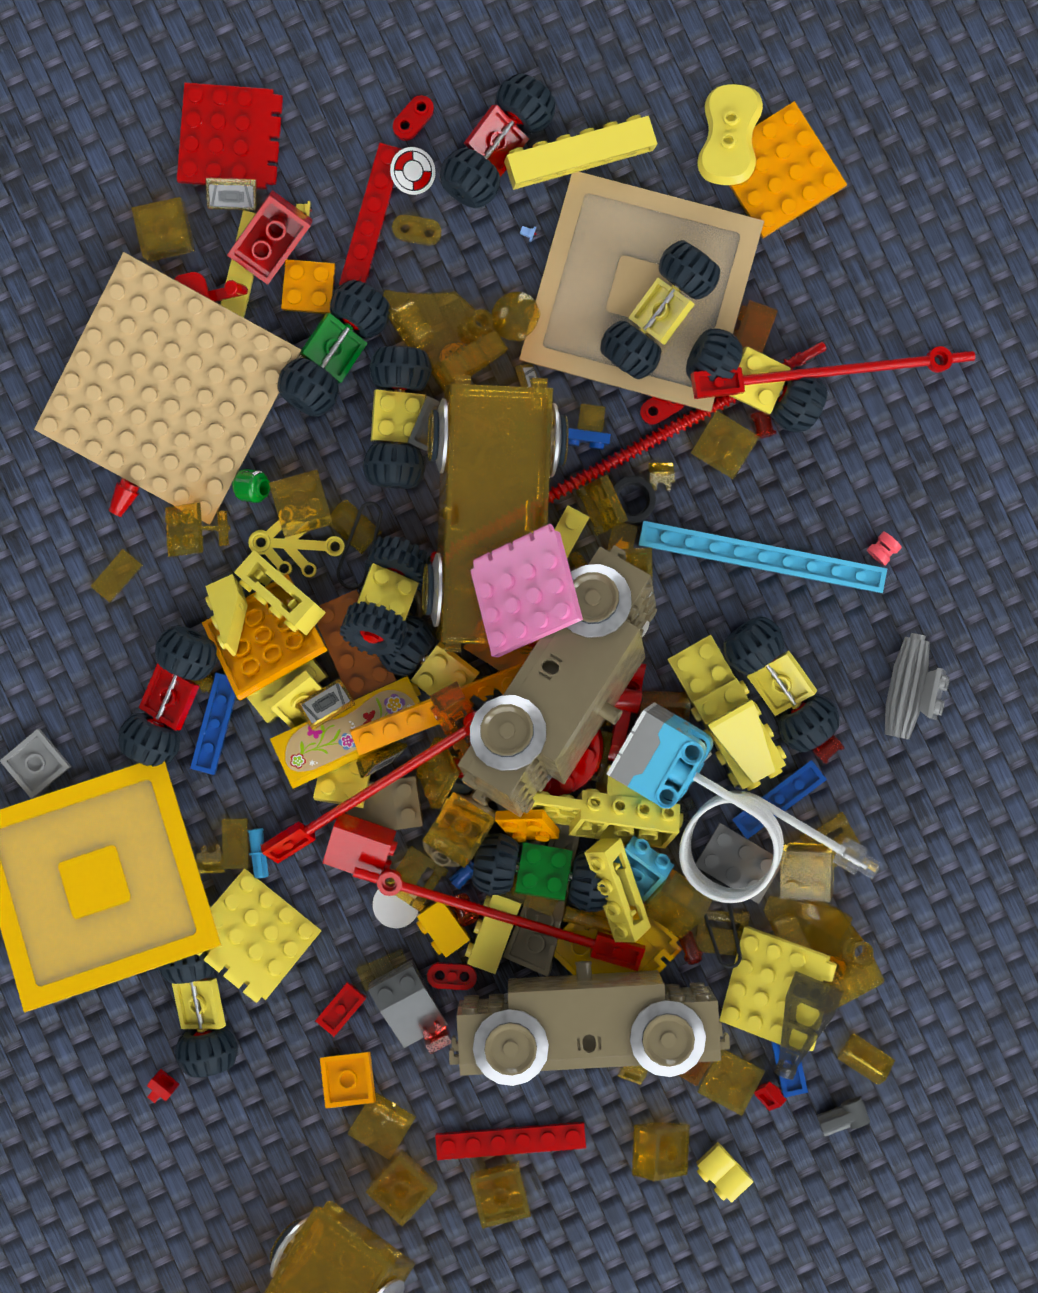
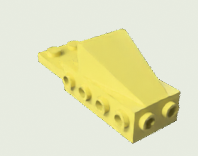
(728, 714)
(612, 806)

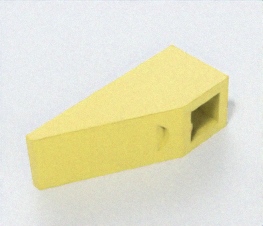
(229, 610)

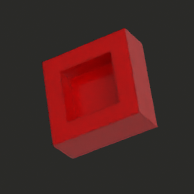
(770, 1096)

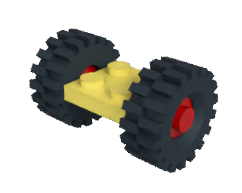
(379, 616)

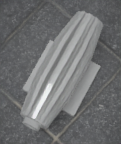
(913, 688)

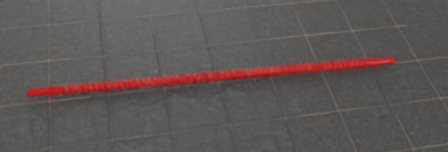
(662, 434)

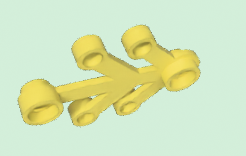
(291, 546)

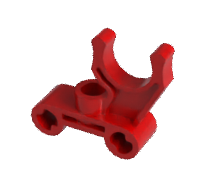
(628, 703)

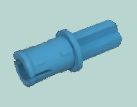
(259, 860)

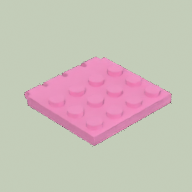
(525, 590)

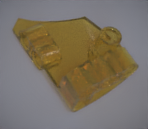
(446, 331)
(837, 940)

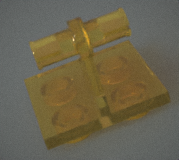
(186, 529)
(381, 1126)

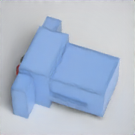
(528, 232)

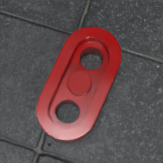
(414, 117)
(664, 410)
(452, 976)

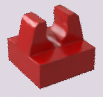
(161, 1086)

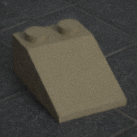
(394, 806)

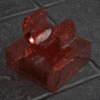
(437, 1039)

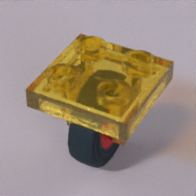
(441, 776)

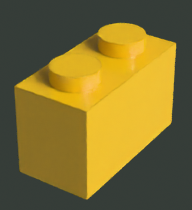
(443, 928)

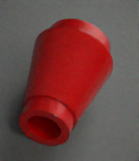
(123, 497)

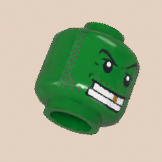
(251, 485)

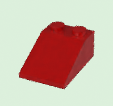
(270, 237)

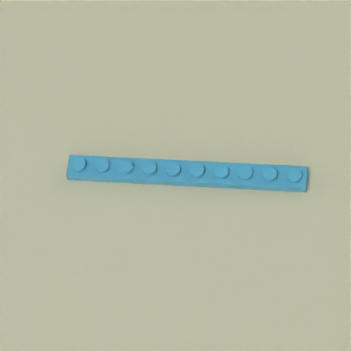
(762, 557)

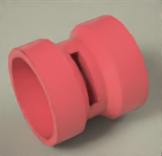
(884, 548)

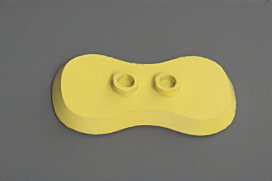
(728, 151)

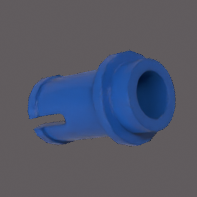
(460, 877)

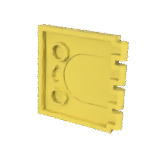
(258, 936)
(762, 981)

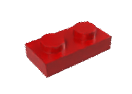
(340, 1009)

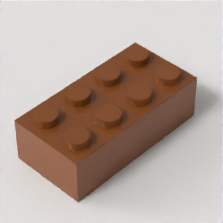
(357, 669)

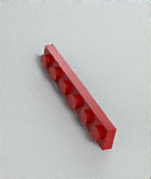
(370, 217)
(510, 1140)

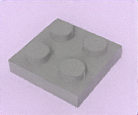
(35, 763)

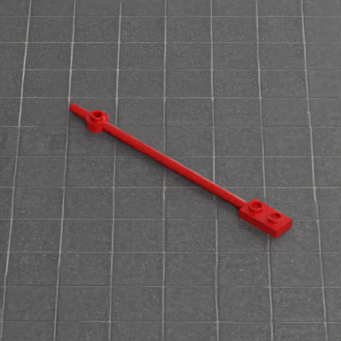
(705, 388)
(299, 835)
(602, 947)

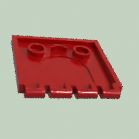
(229, 134)

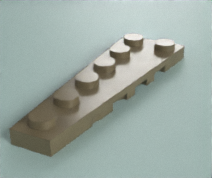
(533, 948)

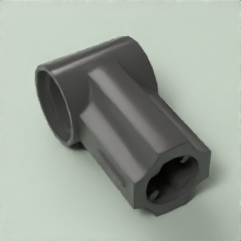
(849, 1115)

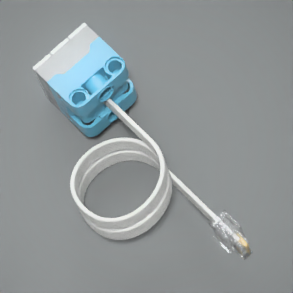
(663, 761)

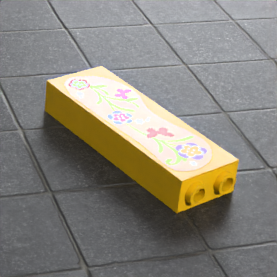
(314, 753)

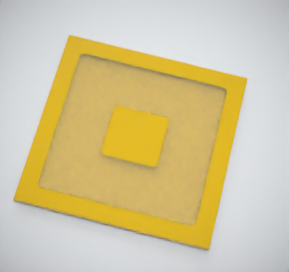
(99, 885)

